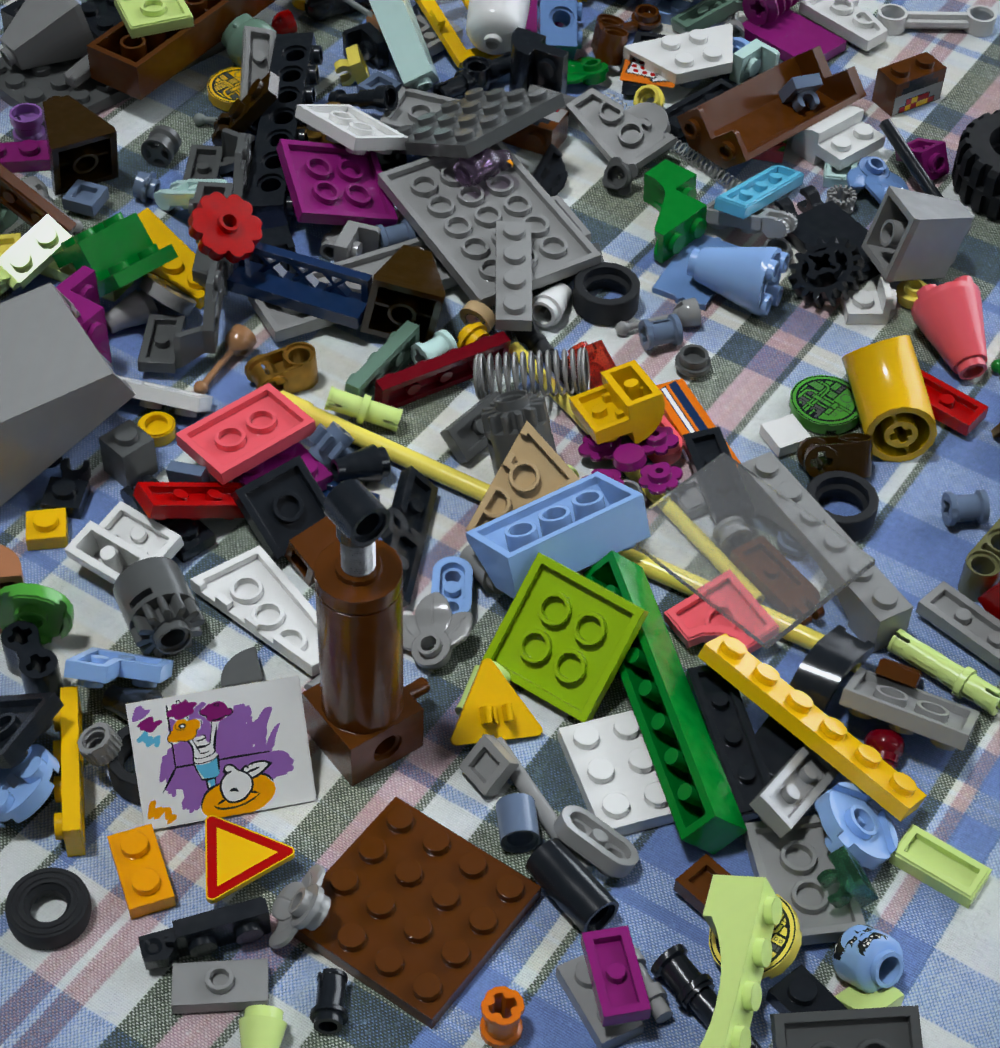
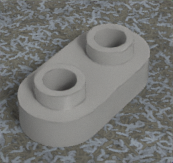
(596, 841)

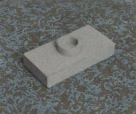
(219, 985)

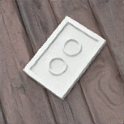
(351, 128)
(616, 773)

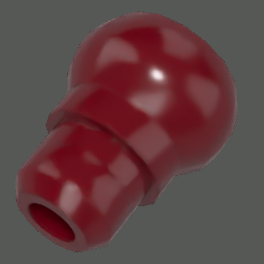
(888, 744)

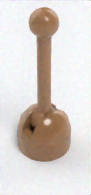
(238, 343)

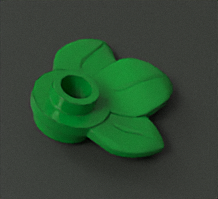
(586, 70)

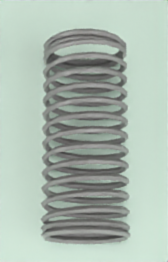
(485, 376)

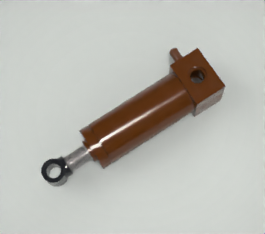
(360, 706)

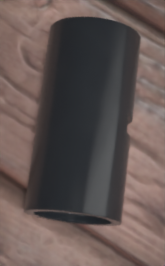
(571, 886)

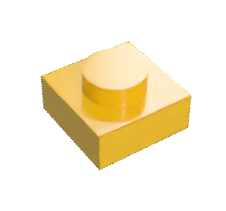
(46, 529)

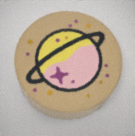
(477, 312)

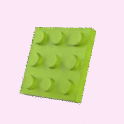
(565, 637)

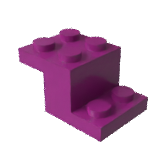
(83, 292)

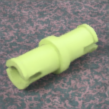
(363, 409)

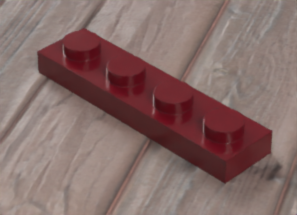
(437, 373)

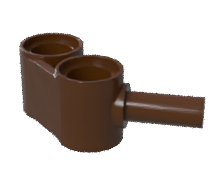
(610, 37)

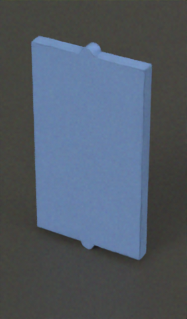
(675, 282)

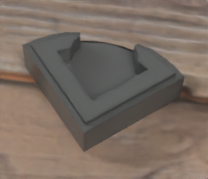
(242, 669)

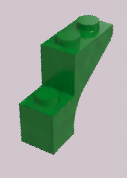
(681, 216)

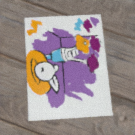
(221, 752)

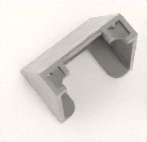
(50, 385)

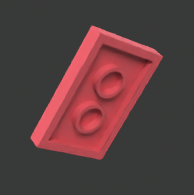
(245, 433)

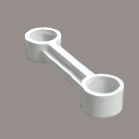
(977, 21)

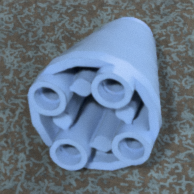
(741, 274)

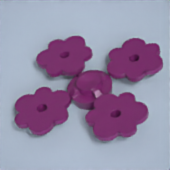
(632, 457)

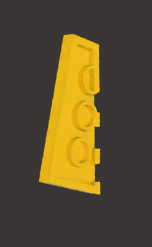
(179, 269)

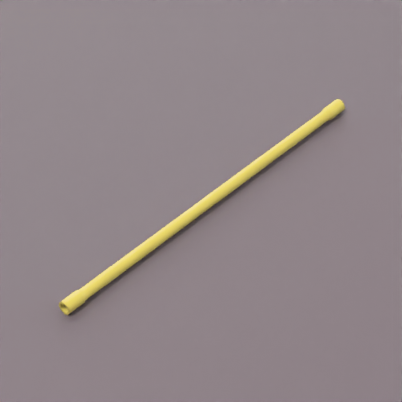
(476, 489)

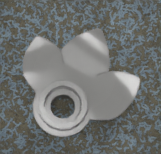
(435, 625)
(300, 907)

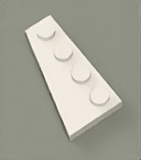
(265, 603)

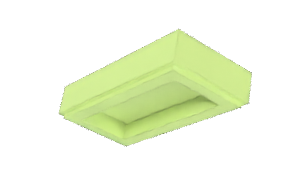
(940, 866)

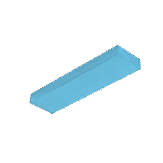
(759, 191)

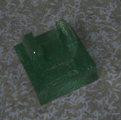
(851, 878)

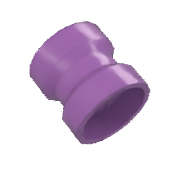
(27, 122)

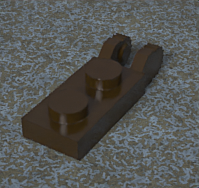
(249, 109)

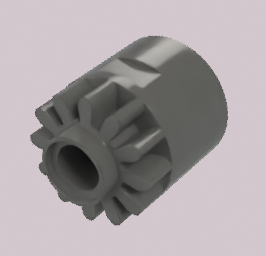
(506, 418)
(158, 606)

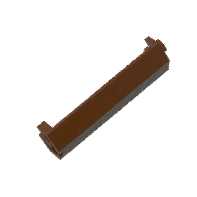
(753, 117)

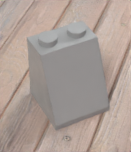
(916, 235)

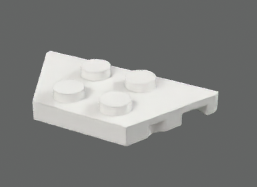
(687, 55)

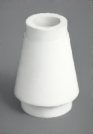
(550, 305)

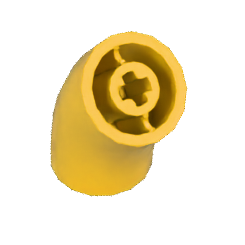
(891, 398)

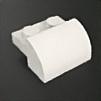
(838, 139)
(121, 541)

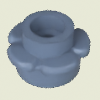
(145, 186)

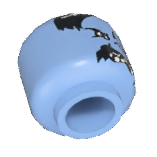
(868, 958)

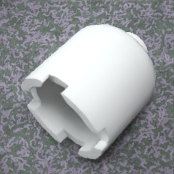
(493, 22)

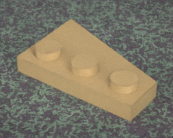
(525, 475)

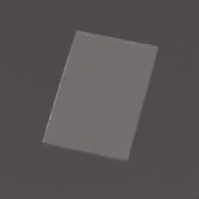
(749, 550)

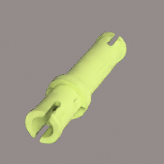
(960, 680)

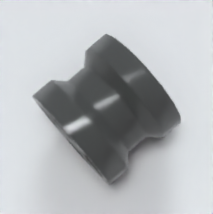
(161, 146)

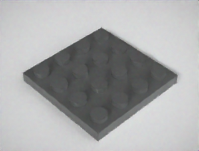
(477, 121)

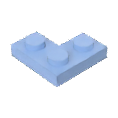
(100, 666)

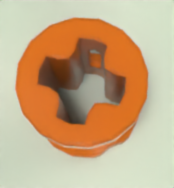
(501, 1017)

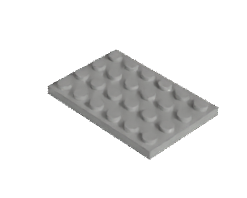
(461, 222)

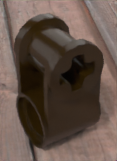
(841, 453)

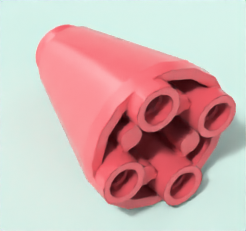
(954, 324)

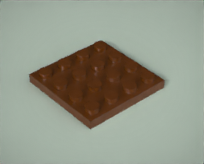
(417, 911)

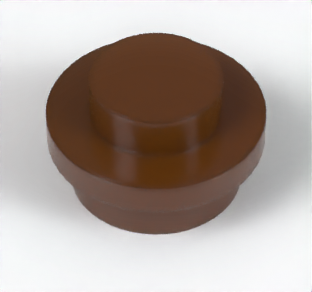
(647, 17)

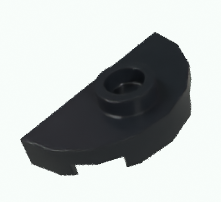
(551, 171)

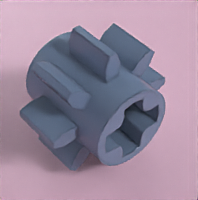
(330, 443)

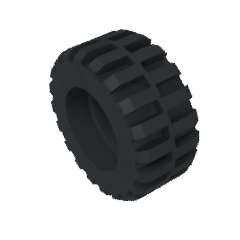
(978, 165)

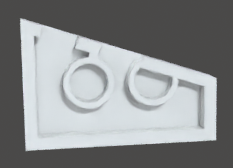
(847, 21)

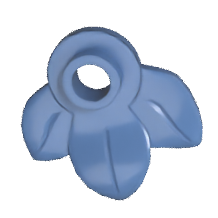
(874, 176)

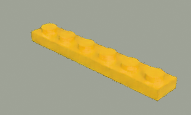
(817, 730)

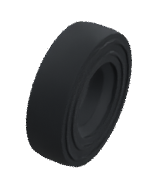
(55, 933)

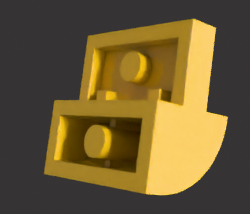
(621, 406)

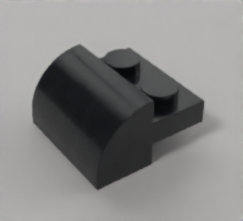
(536, 62)

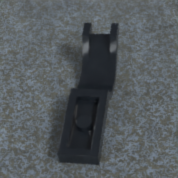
(818, 678)

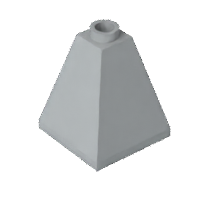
(46, 34)

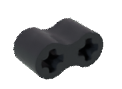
(29, 659)

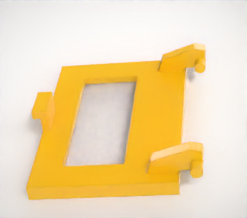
(449, 23)

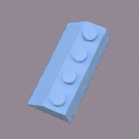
(568, 525)

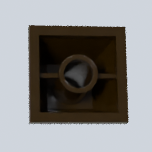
(78, 144)
(405, 290)

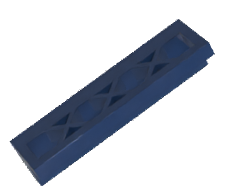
(303, 290)

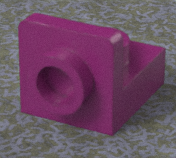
(931, 155)

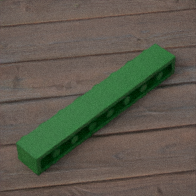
(671, 718)

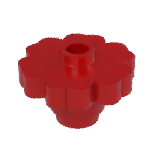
(225, 227)

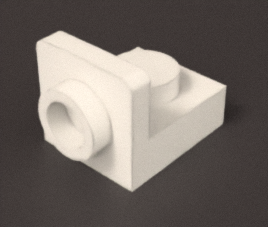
(869, 306)

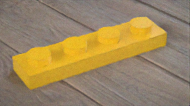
(70, 784)

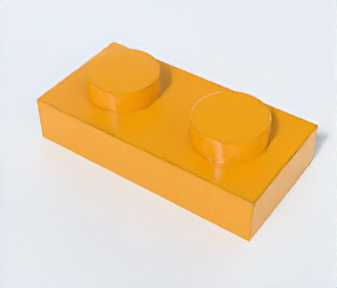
(141, 871)

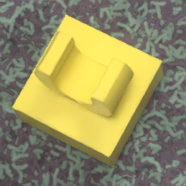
(355, 66)

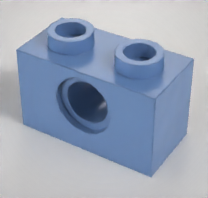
(562, 11)

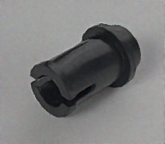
(329, 1010)

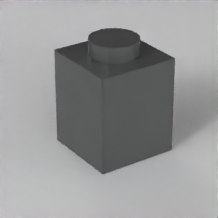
(128, 453)

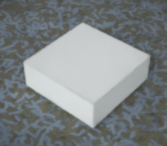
(783, 434)

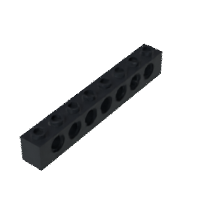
(296, 63)

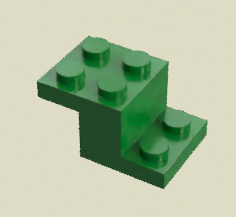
(116, 251)

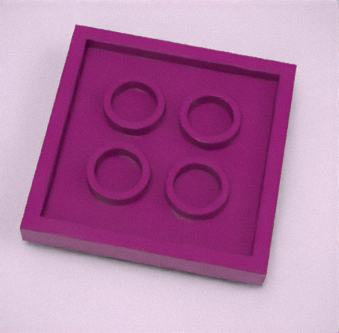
(333, 184)

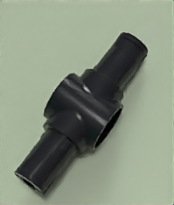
(476, 73)

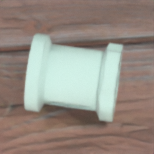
(439, 345)

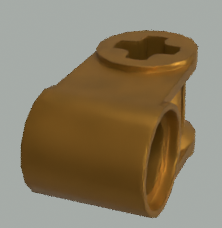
(286, 368)

